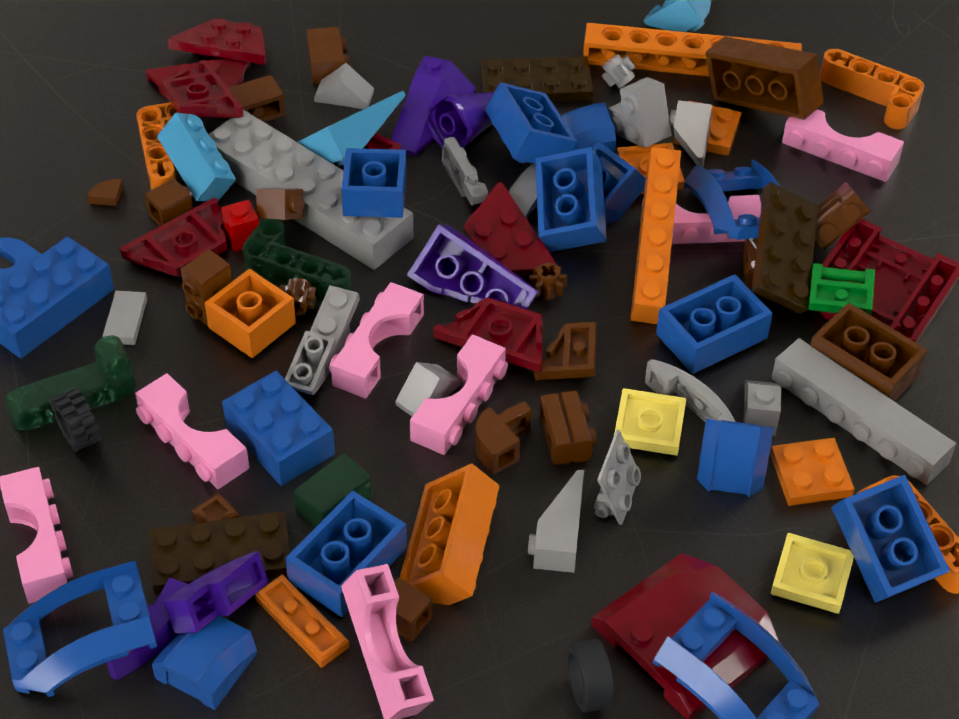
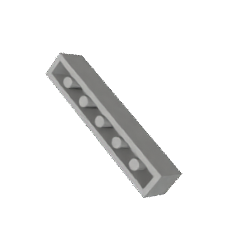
(863, 411)

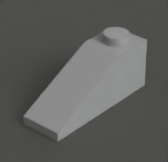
(557, 529)

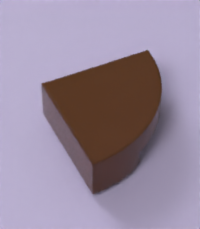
(106, 192)
(214, 509)

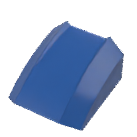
(591, 125)
(620, 183)
(734, 456)
(206, 661)

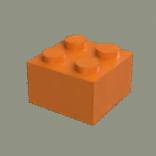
(250, 313)

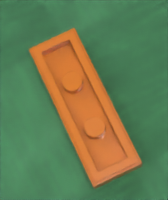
(302, 621)

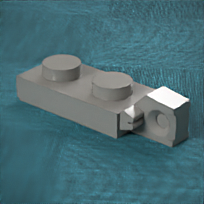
(462, 172)

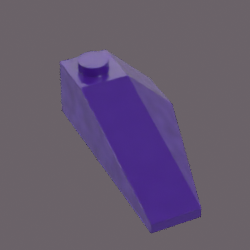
(431, 80)
(465, 271)

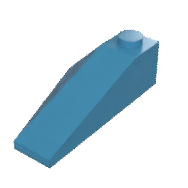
(679, 15)
(352, 131)

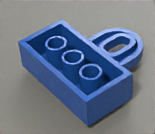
(46, 290)

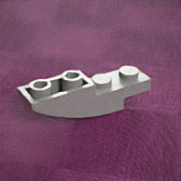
(323, 341)

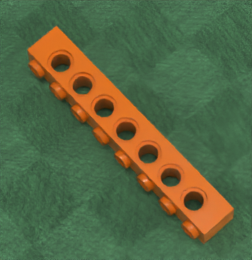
(656, 48)

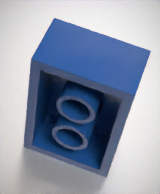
(528, 123)
(570, 199)
(713, 323)
(278, 428)
(890, 538)
(347, 540)

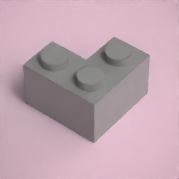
(642, 113)

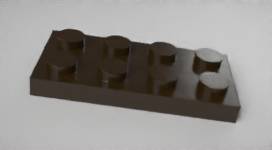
(557, 76)
(785, 248)
(199, 548)

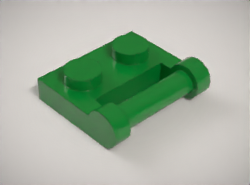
(834, 295)

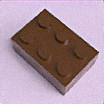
(871, 351)

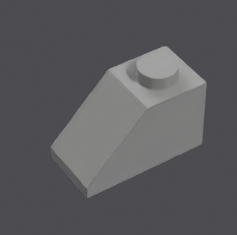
(692, 128)
(762, 403)

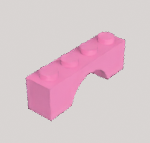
(870, 155)
(698, 228)
(393, 313)
(442, 420)
(213, 454)
(27, 503)
(396, 679)

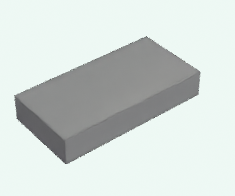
(126, 316)

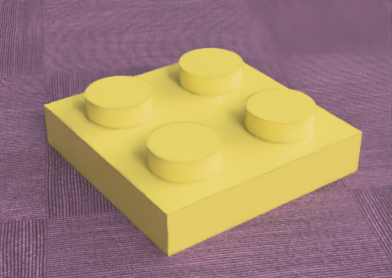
(651, 421)
(813, 573)

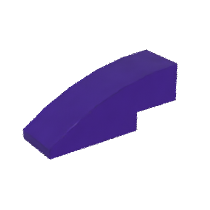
(216, 593)
(162, 631)

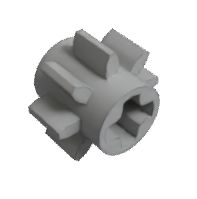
(618, 71)

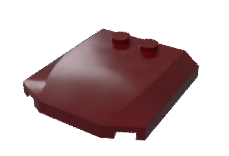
(906, 283)
(662, 606)

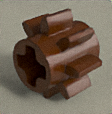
(548, 280)
(302, 293)

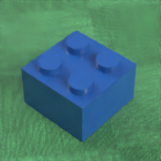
(374, 183)

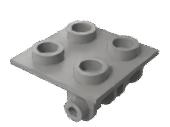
(617, 481)

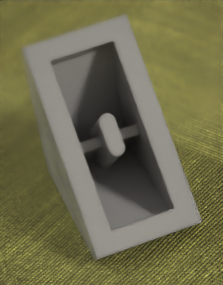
(344, 88)
(425, 382)

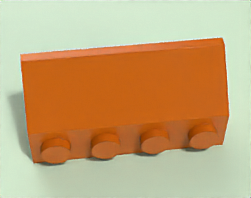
(450, 535)

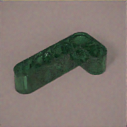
(270, 258)
(99, 382)

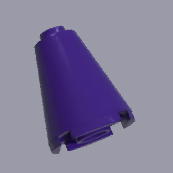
(459, 117)

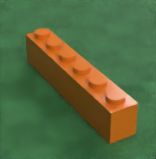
(655, 235)

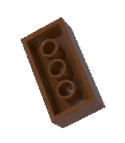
(765, 77)

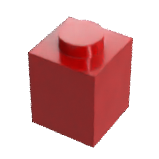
(238, 223)

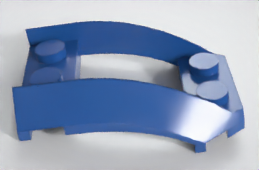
(709, 189)
(130, 630)
(703, 634)

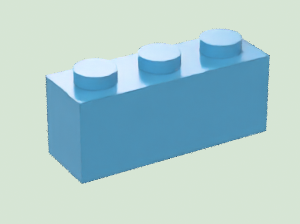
(196, 157)

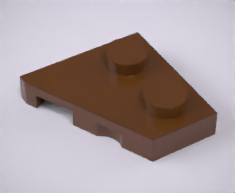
(571, 353)

